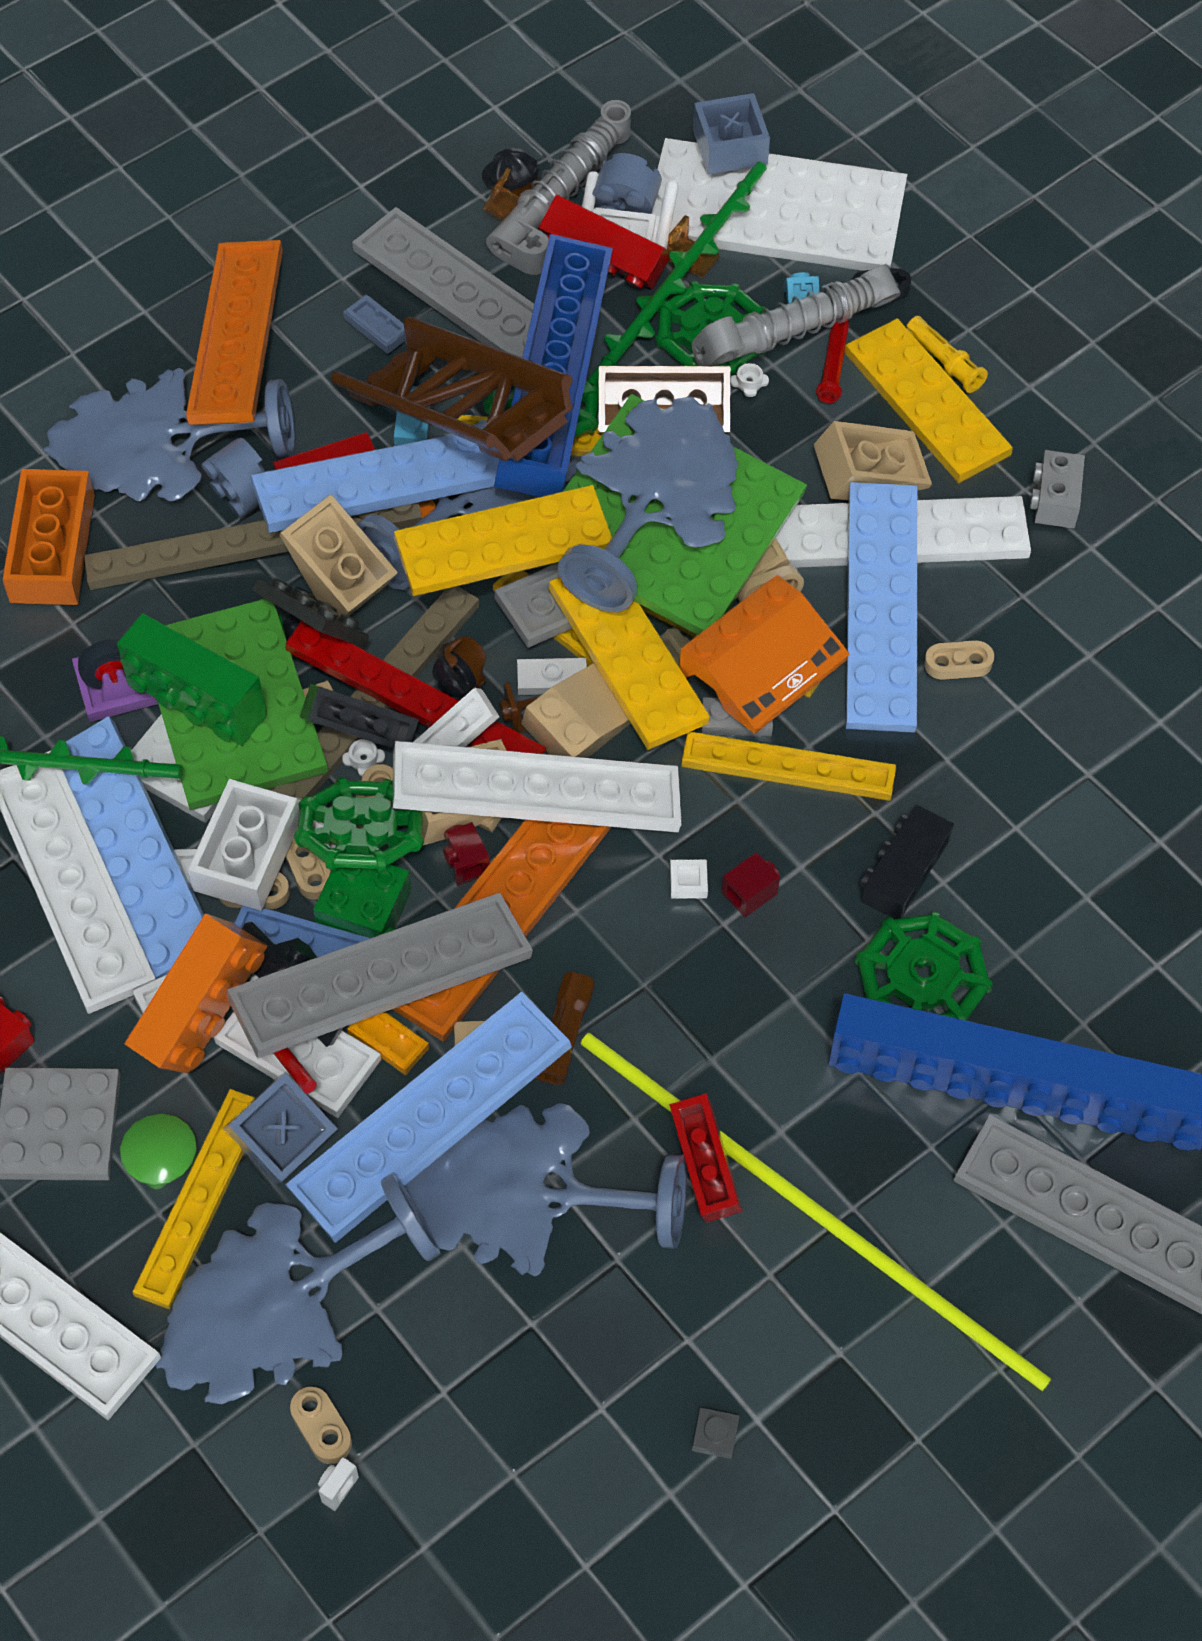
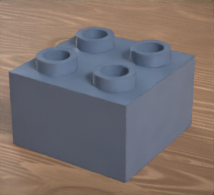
(730, 133)
(280, 1128)

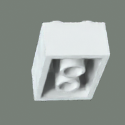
(244, 844)

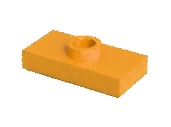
(391, 1039)

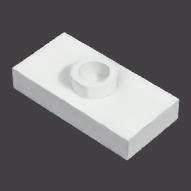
(539, 675)

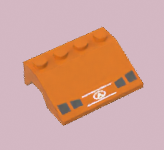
(764, 653)

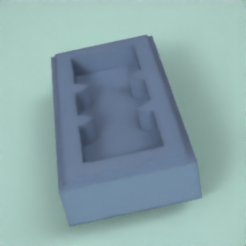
(376, 323)

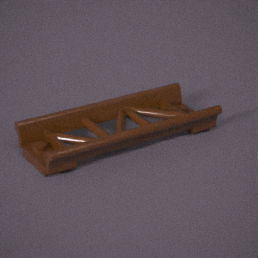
(506, 433)

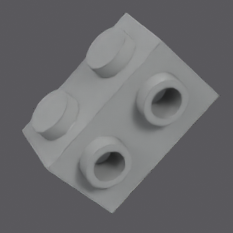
(1059, 489)

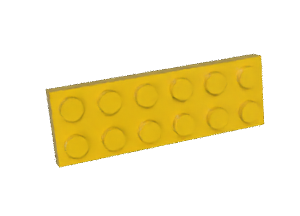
(928, 400)
(500, 540)
(635, 668)

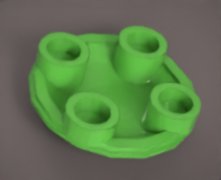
(158, 1150)

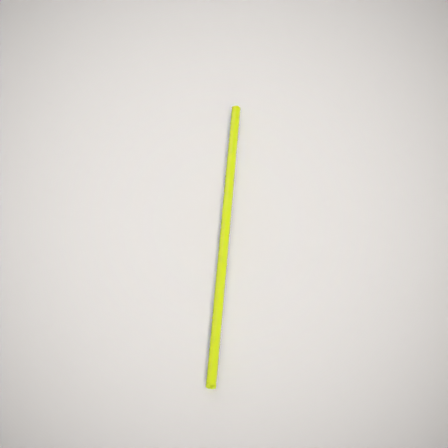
(832, 1223)

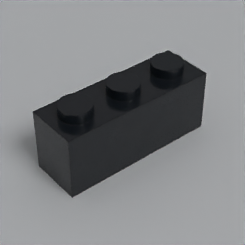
(357, 717)
(906, 862)

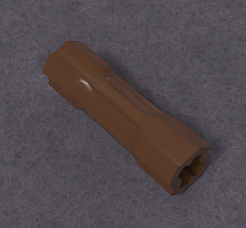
(567, 1017)

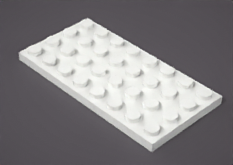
(796, 208)

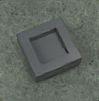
(715, 1433)

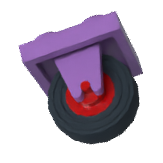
(105, 684)

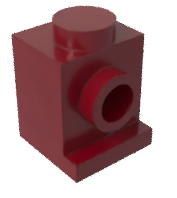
(465, 853)

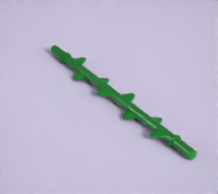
(683, 262)
(87, 766)

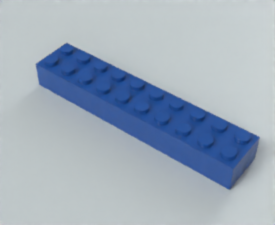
(563, 340)
(1019, 1071)

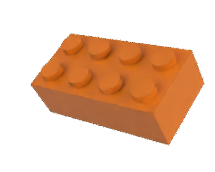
(49, 537)
(194, 995)

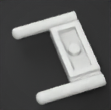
(646, 225)

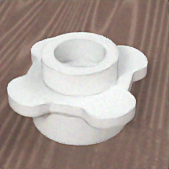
(749, 379)
(363, 748)

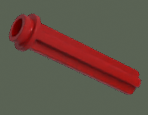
(829, 389)

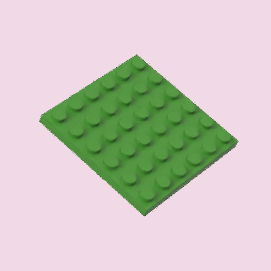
(699, 582)

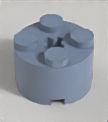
(627, 184)
(232, 473)

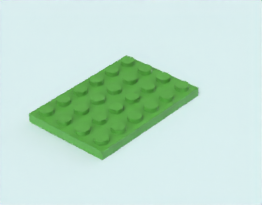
(282, 745)

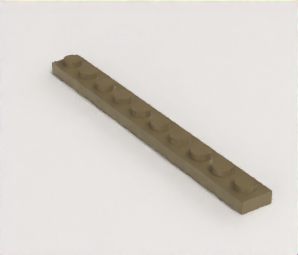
(206, 550)
(410, 655)

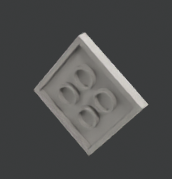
(58, 1123)

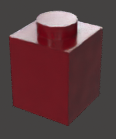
(751, 884)

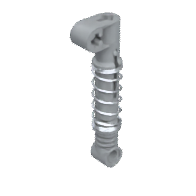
(517, 236)
(756, 333)

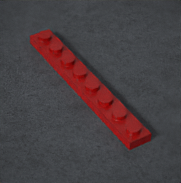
(391, 684)

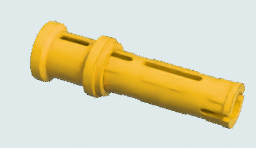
(955, 361)

